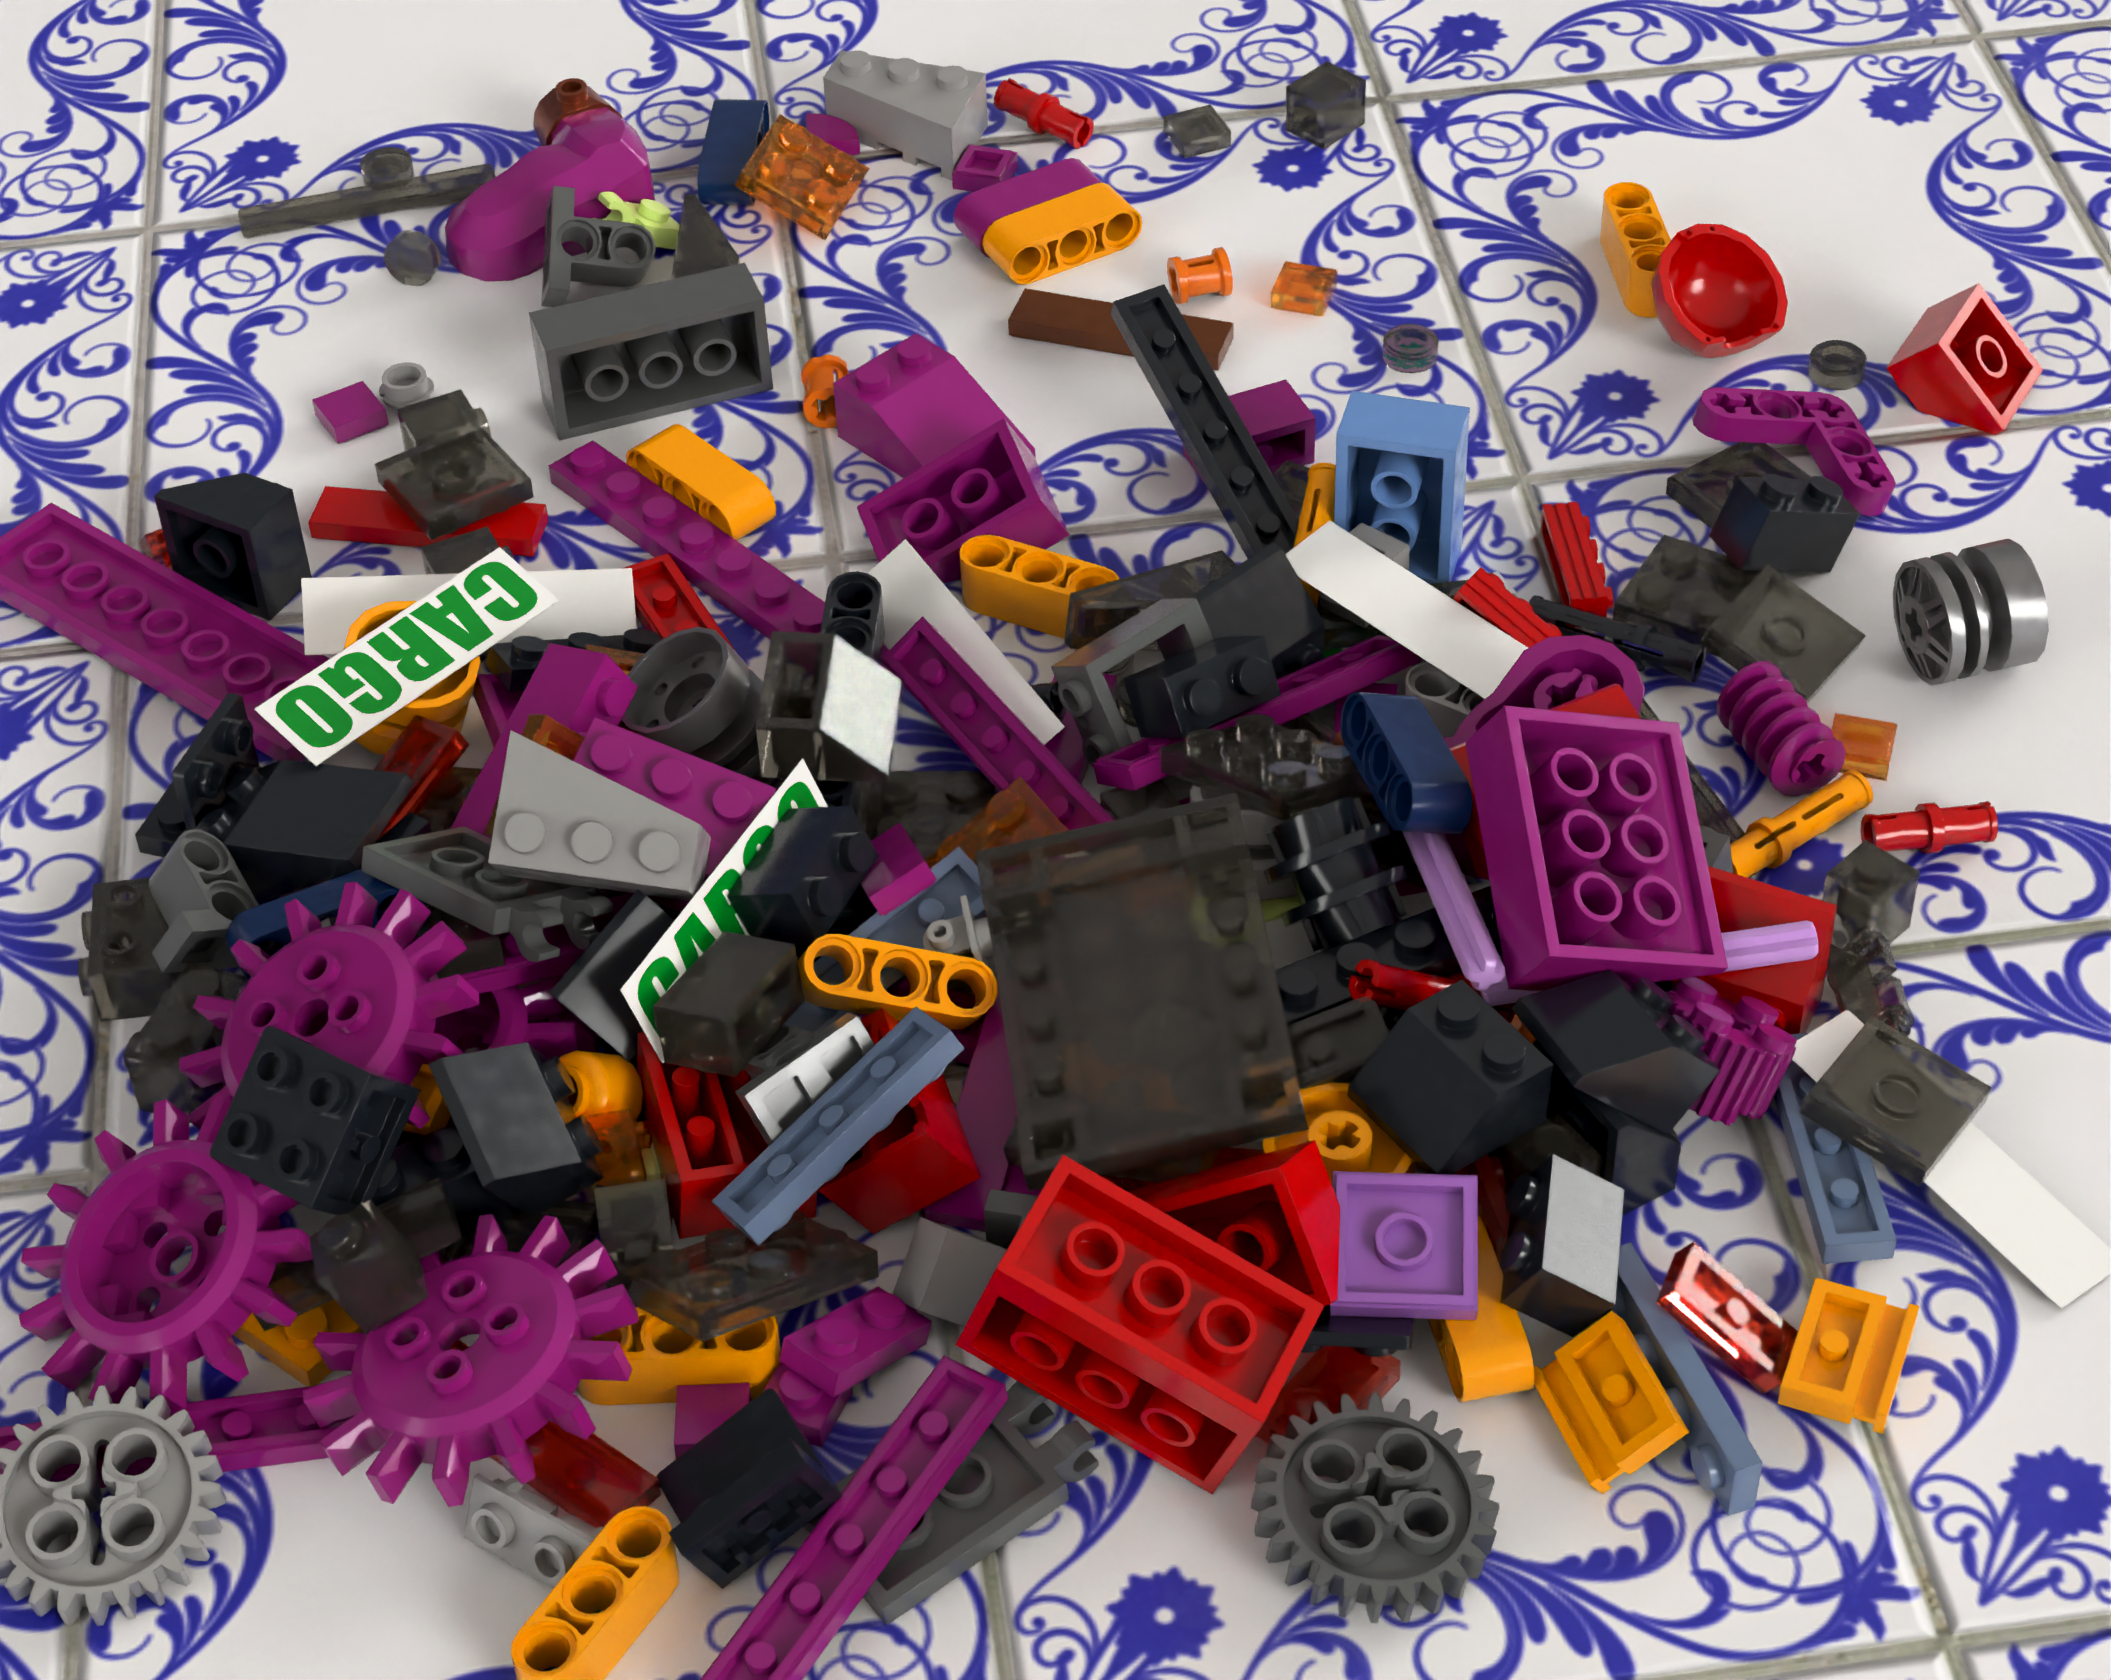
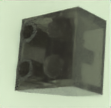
(828, 708)

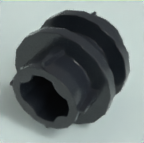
(1336, 873)

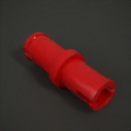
(1043, 113)
(1931, 827)

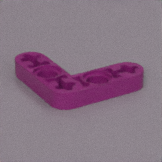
(1807, 419)

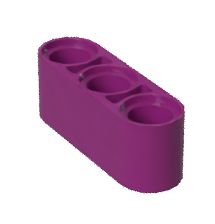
(986, 205)

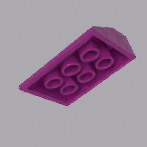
(1593, 848)

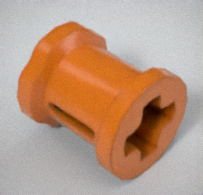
(1200, 276)
(818, 383)

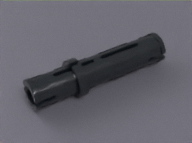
(1679, 656)

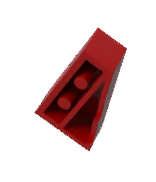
(698, 1137)
(908, 1162)

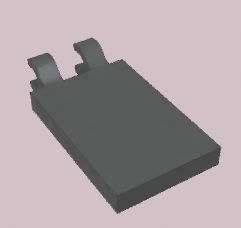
(455, 876)
(985, 1503)

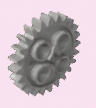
(168, 1496)

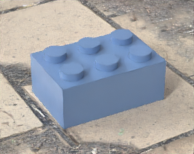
(1405, 476)

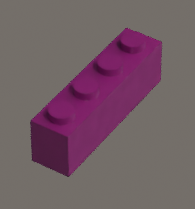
(570, 688)

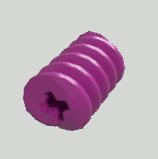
(1779, 730)

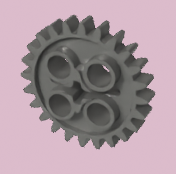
(1374, 1507)

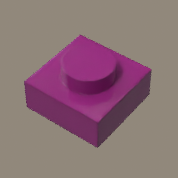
(810, 1406)

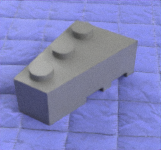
(908, 106)
(590, 831)

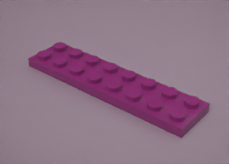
(149, 620)

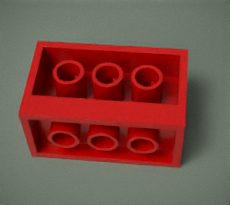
(1140, 1325)

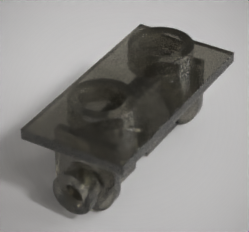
(1865, 983)

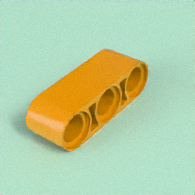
(1062, 233)
(1632, 242)
(704, 480)
(1024, 582)
(925, 970)
(1486, 1353)
(669, 1358)
(601, 1579)

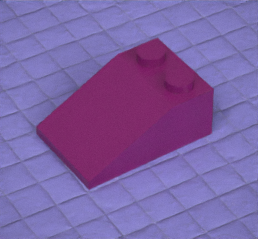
(912, 406)
(968, 492)

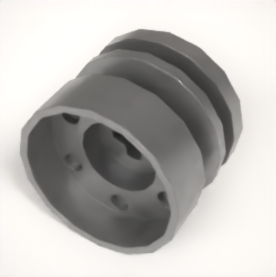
(1970, 611)
(698, 699)

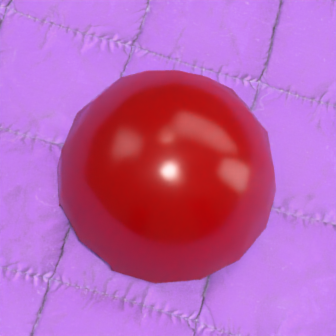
(1717, 291)

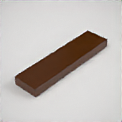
(1090, 326)

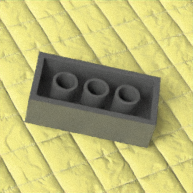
(652, 350)

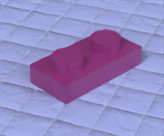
(855, 1341)

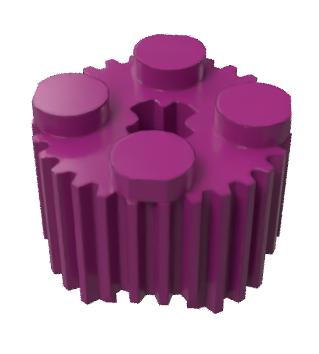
(1742, 1046)

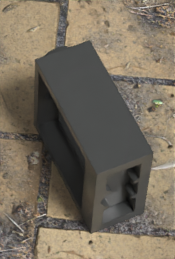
(1082, 689)

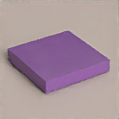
(1407, 1245)

